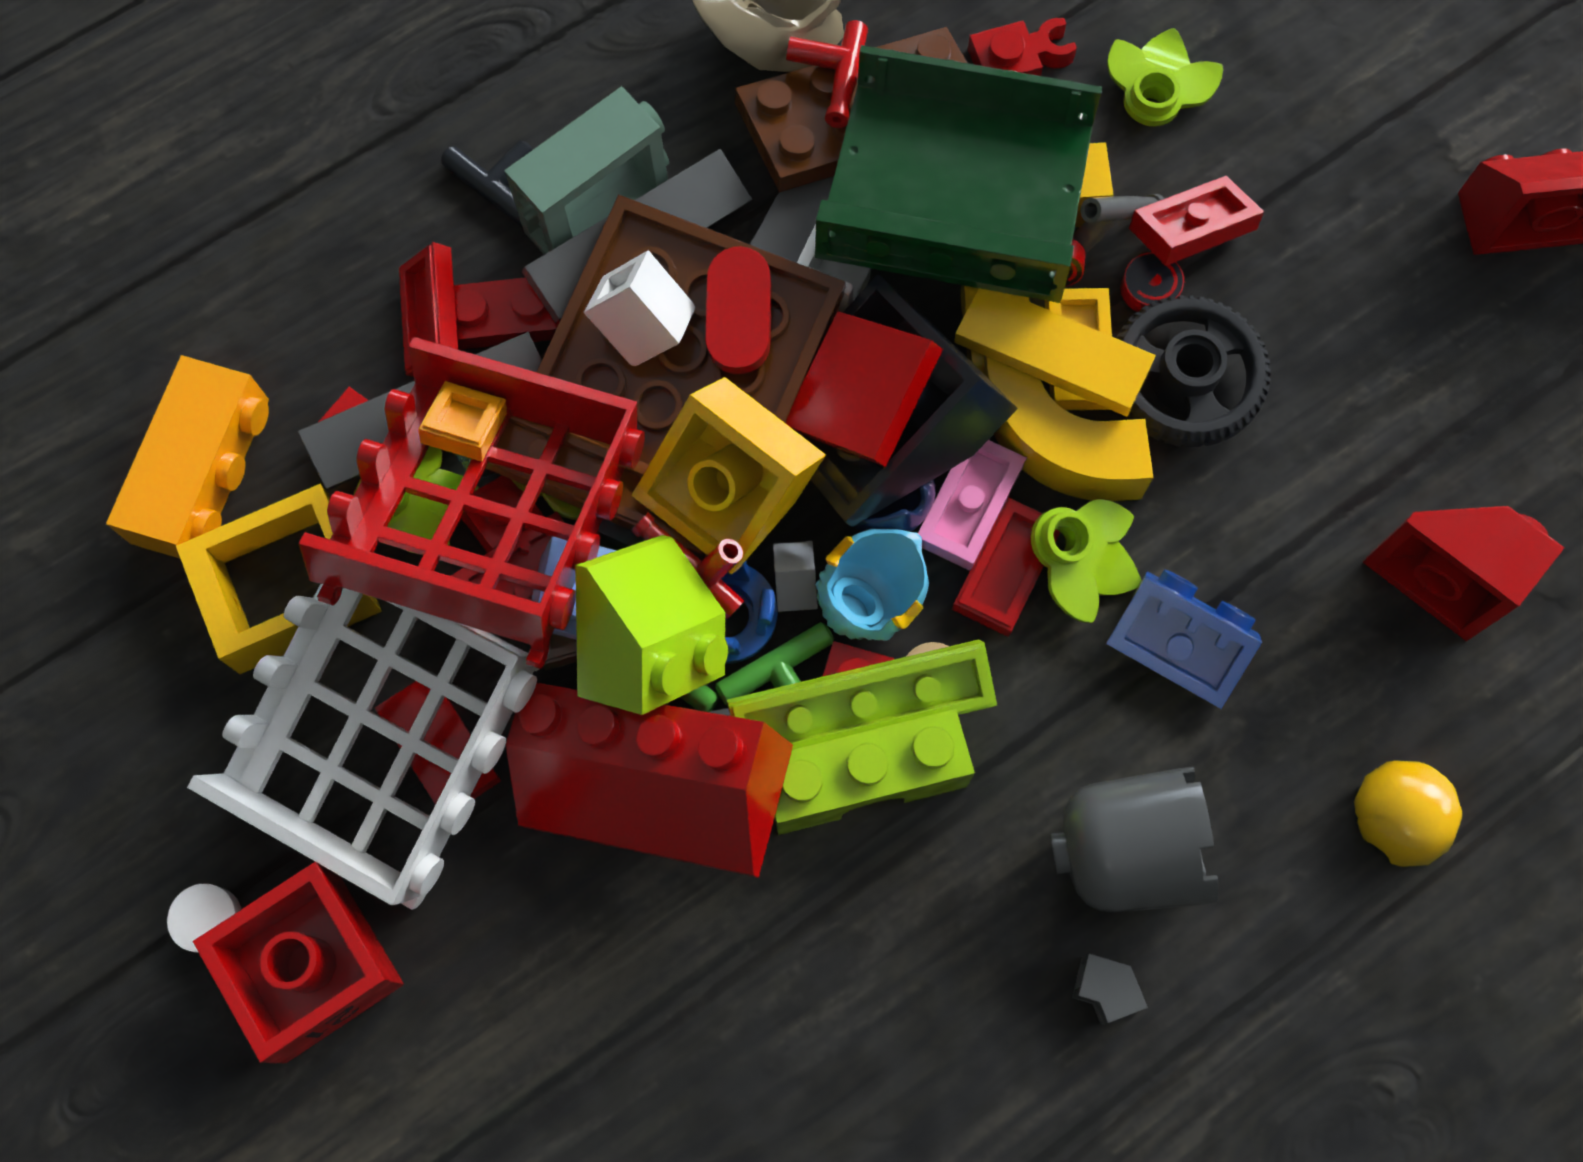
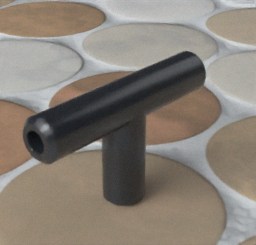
(491, 183)

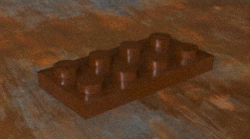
(790, 111)

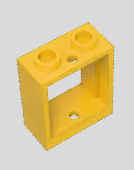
(206, 570)

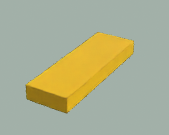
(1055, 349)

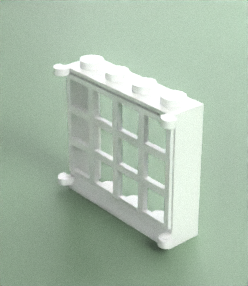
(291, 684)

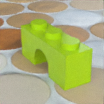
(873, 766)

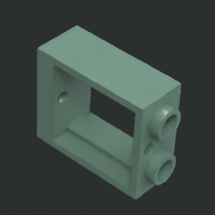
(584, 167)

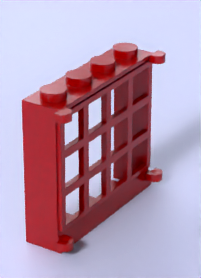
(388, 473)

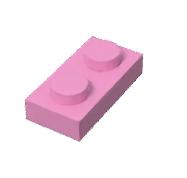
(970, 504)

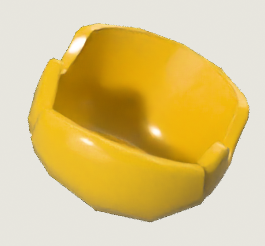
(1408, 812)

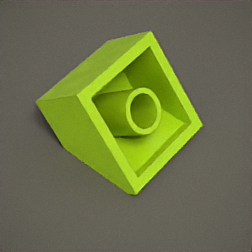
(645, 627)

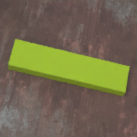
(874, 695)

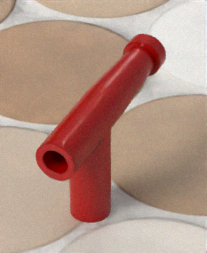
(842, 59)
(710, 569)

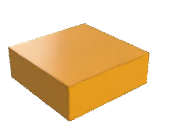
(463, 421)

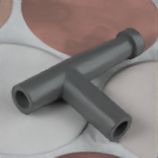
(1104, 213)

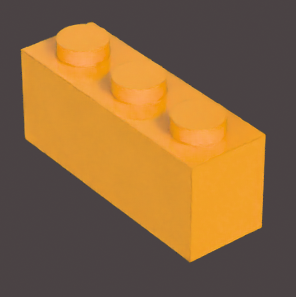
(189, 456)

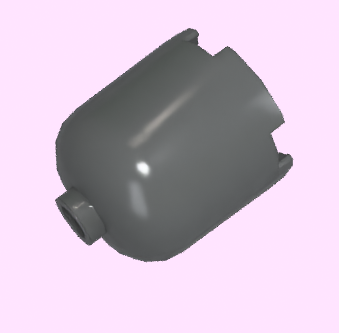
(1138, 843)

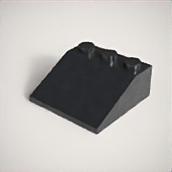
(947, 426)

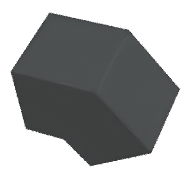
(795, 576)
(1108, 987)

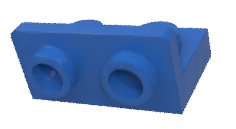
(1185, 637)

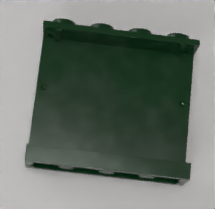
(959, 174)

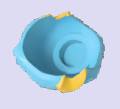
(873, 584)

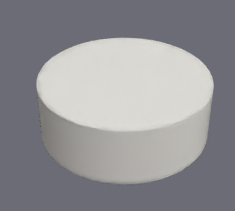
(198, 911)

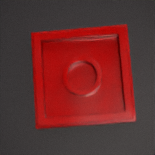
(863, 387)

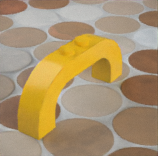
(1062, 449)

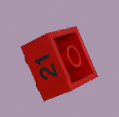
(297, 964)

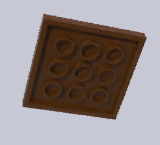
(801, 315)

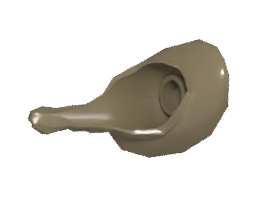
(762, 28)

